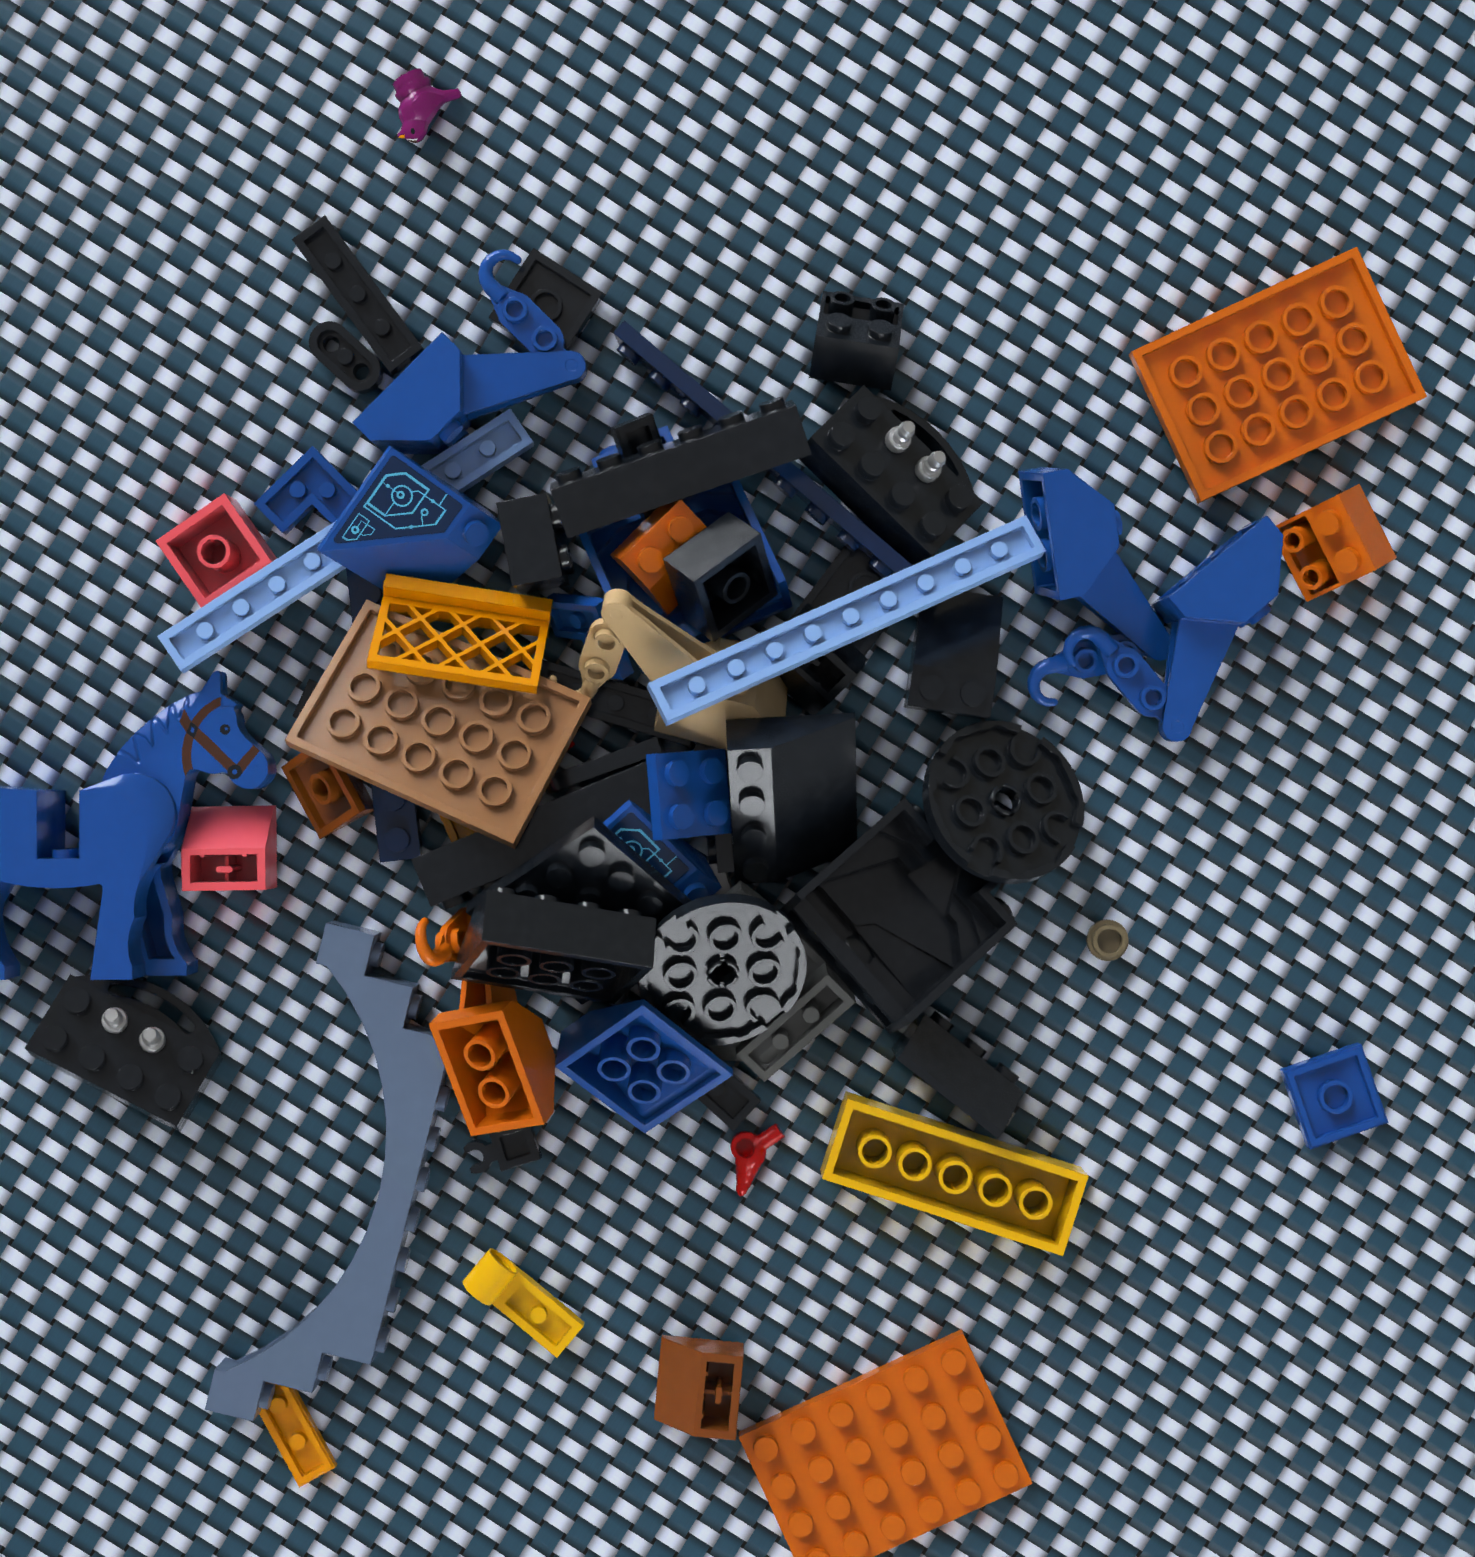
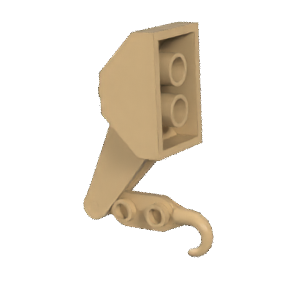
(659, 650)

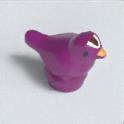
(419, 103)

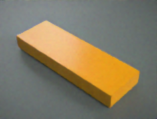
(297, 1436)

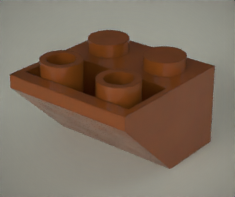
(699, 1386)

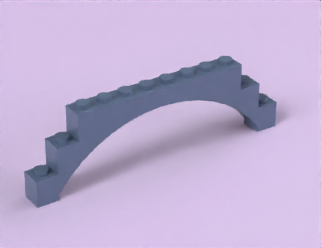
(413, 1083)

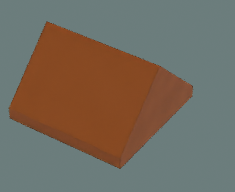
(327, 794)

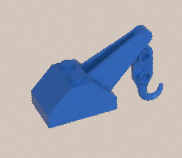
(445, 390)
(1082, 563)
(1204, 613)

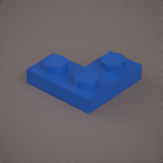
(306, 485)
(572, 619)

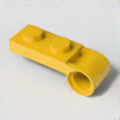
(523, 1301)

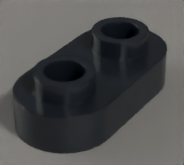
(347, 358)

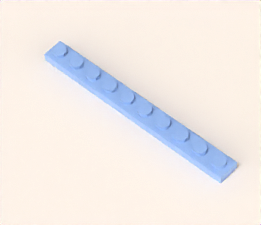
(306, 568)
(844, 620)

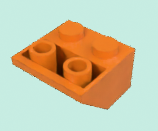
(1334, 543)

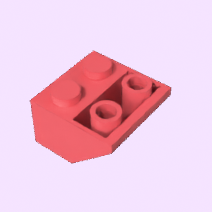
(230, 849)

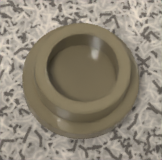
(1107, 940)

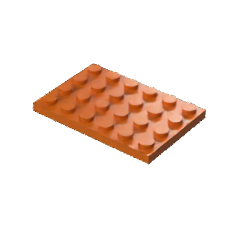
(1277, 375)
(886, 1454)

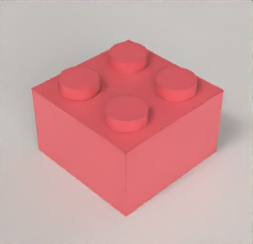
(215, 549)

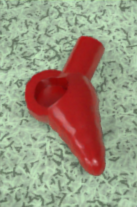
(751, 1153)

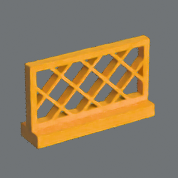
(466, 609)

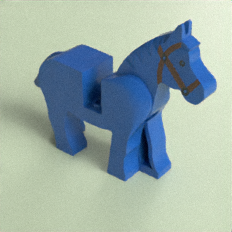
(131, 832)

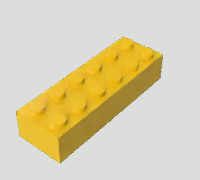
(954, 1173)

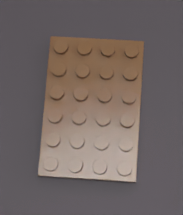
(439, 742)

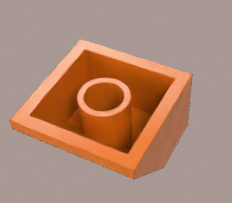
(652, 541)

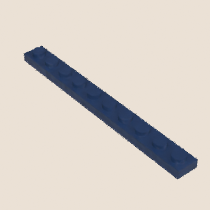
(789, 478)

